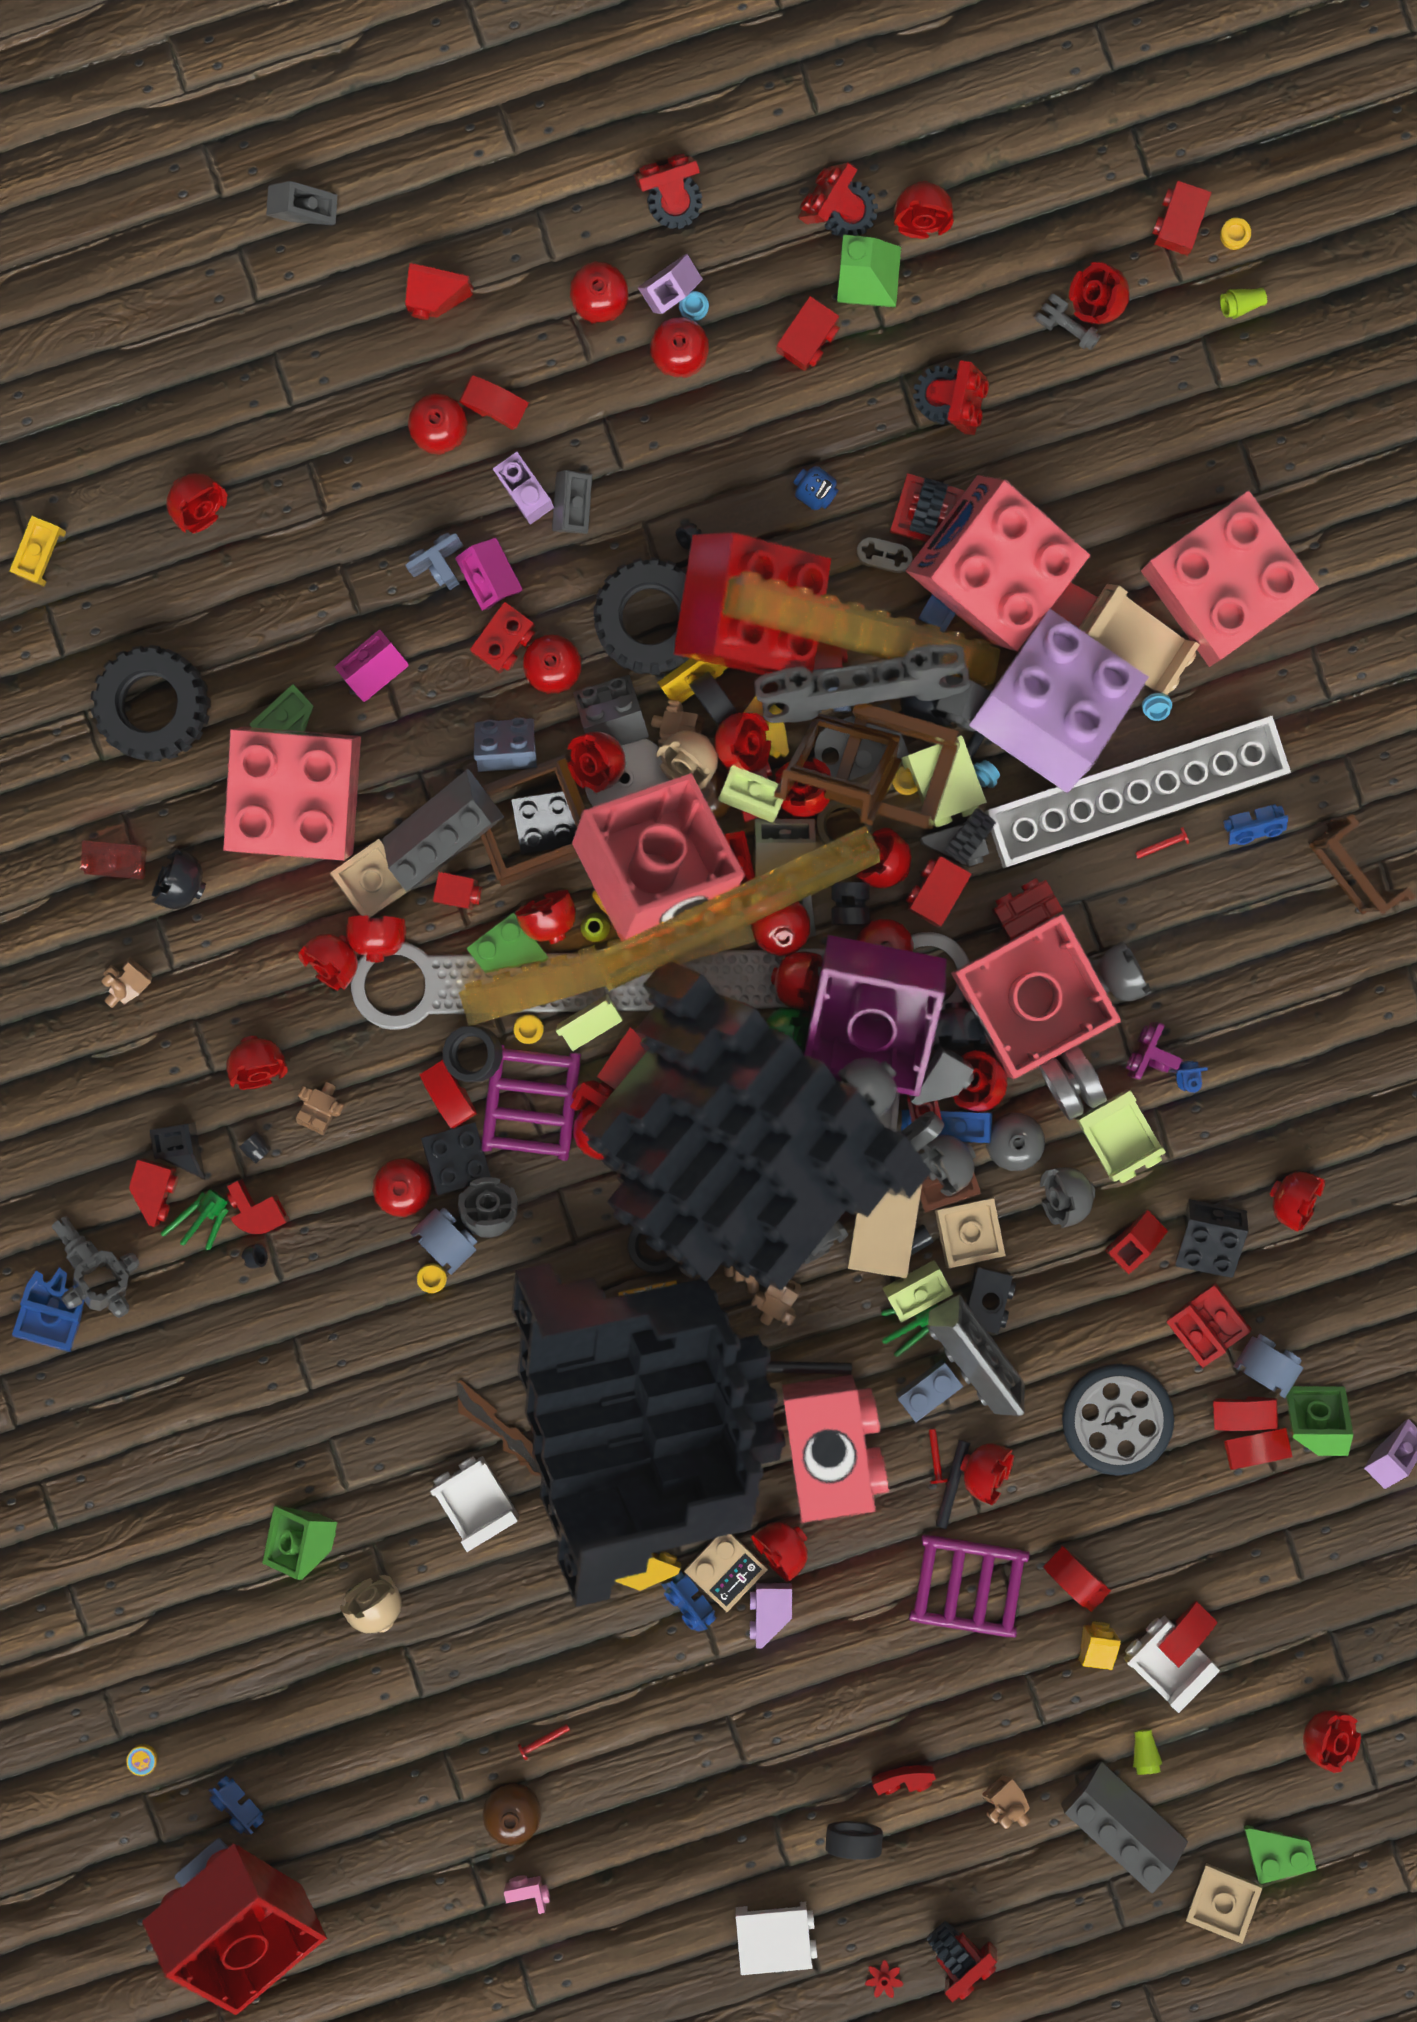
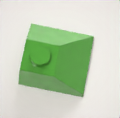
(868, 271)
(1321, 1419)
(298, 1541)

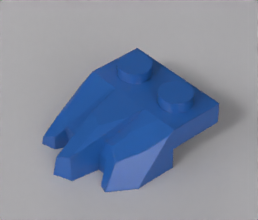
(45, 1316)

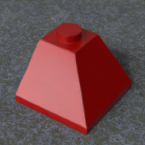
(434, 291)

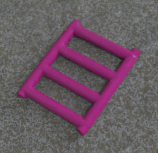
(565, 1120)
(978, 1622)

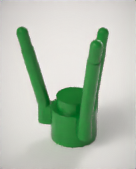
(211, 1205)
(921, 1319)

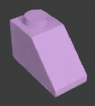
(1395, 1456)

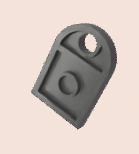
(868, 753)

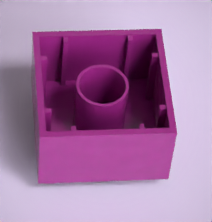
(876, 1007)

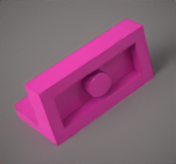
(488, 573)
(371, 666)

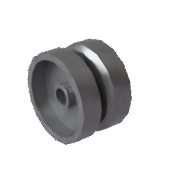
(1075, 1080)

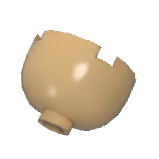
(686, 754)
(372, 1605)

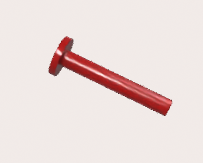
(1163, 844)
(936, 1458)
(543, 1740)

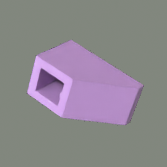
(670, 285)
(523, 488)
(772, 1609)

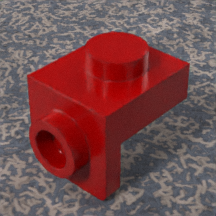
(590, 1091)

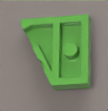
(287, 712)
(505, 947)
(1278, 1855)

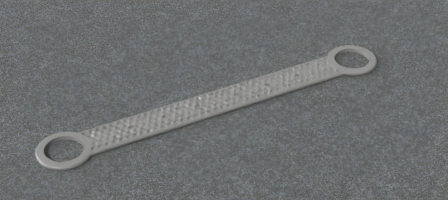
(732, 973)

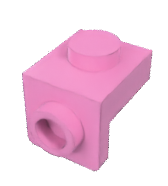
(522, 1888)

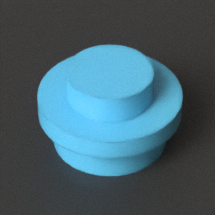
(694, 306)
(1157, 706)
(986, 773)

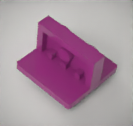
(1149, 1054)

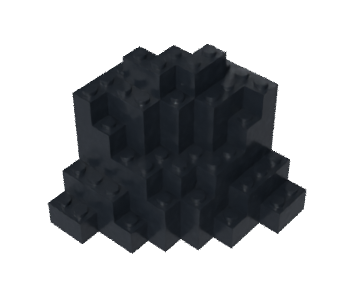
(739, 1139)
(639, 1421)

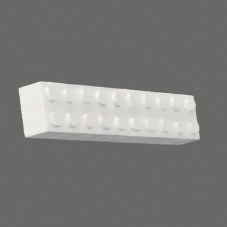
(1138, 791)

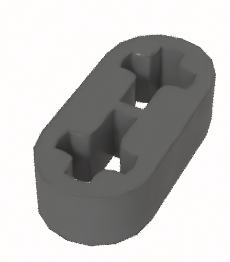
(886, 548)
(923, 1130)

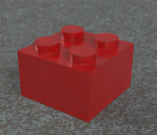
(938, 891)

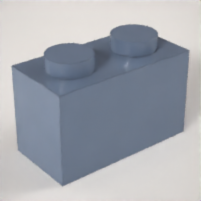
(929, 1390)

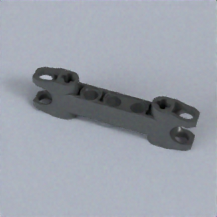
(917, 674)

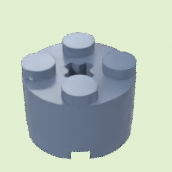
(444, 1240)
(1268, 1365)

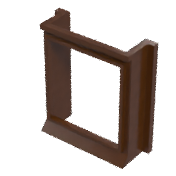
(915, 728)
(879, 784)
(1338, 829)
(551, 858)

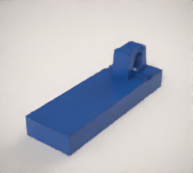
(963, 1125)

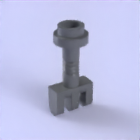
(1056, 315)

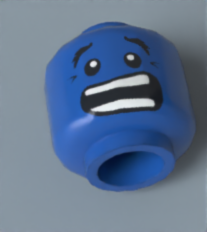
(815, 488)

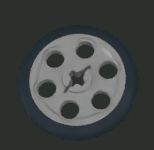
(1090, 1390)

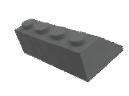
(439, 831)
(978, 1357)
(1125, 1826)

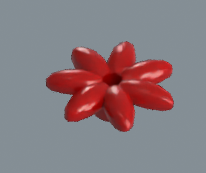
(884, 1974)

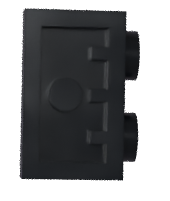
(1212, 1238)

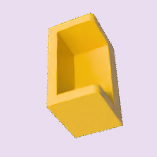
(36, 550)

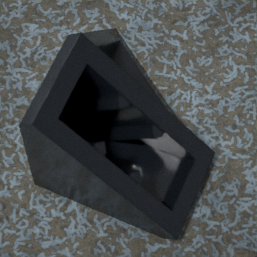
(179, 1147)

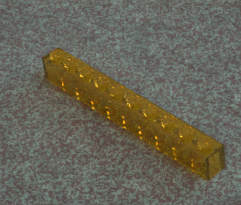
(849, 624)
(737, 908)
(560, 980)

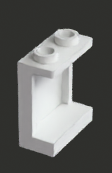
(474, 1502)
(1173, 1683)
(775, 1939)

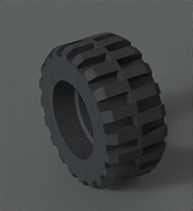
(609, 615)
(112, 692)

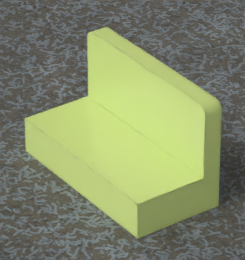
(751, 794)
(589, 1022)
(918, 1291)

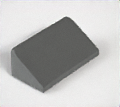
(572, 502)

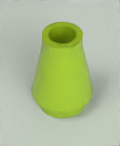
(1241, 301)
(603, 931)
(1146, 1754)

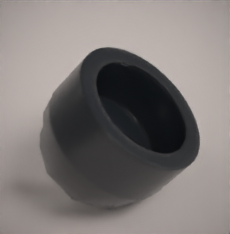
(685, 533)
(252, 1261)

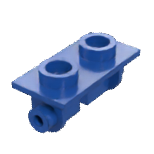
(1269, 823)
(1189, 1076)
(694, 1612)
(242, 1816)

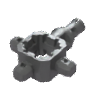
(85, 1259)

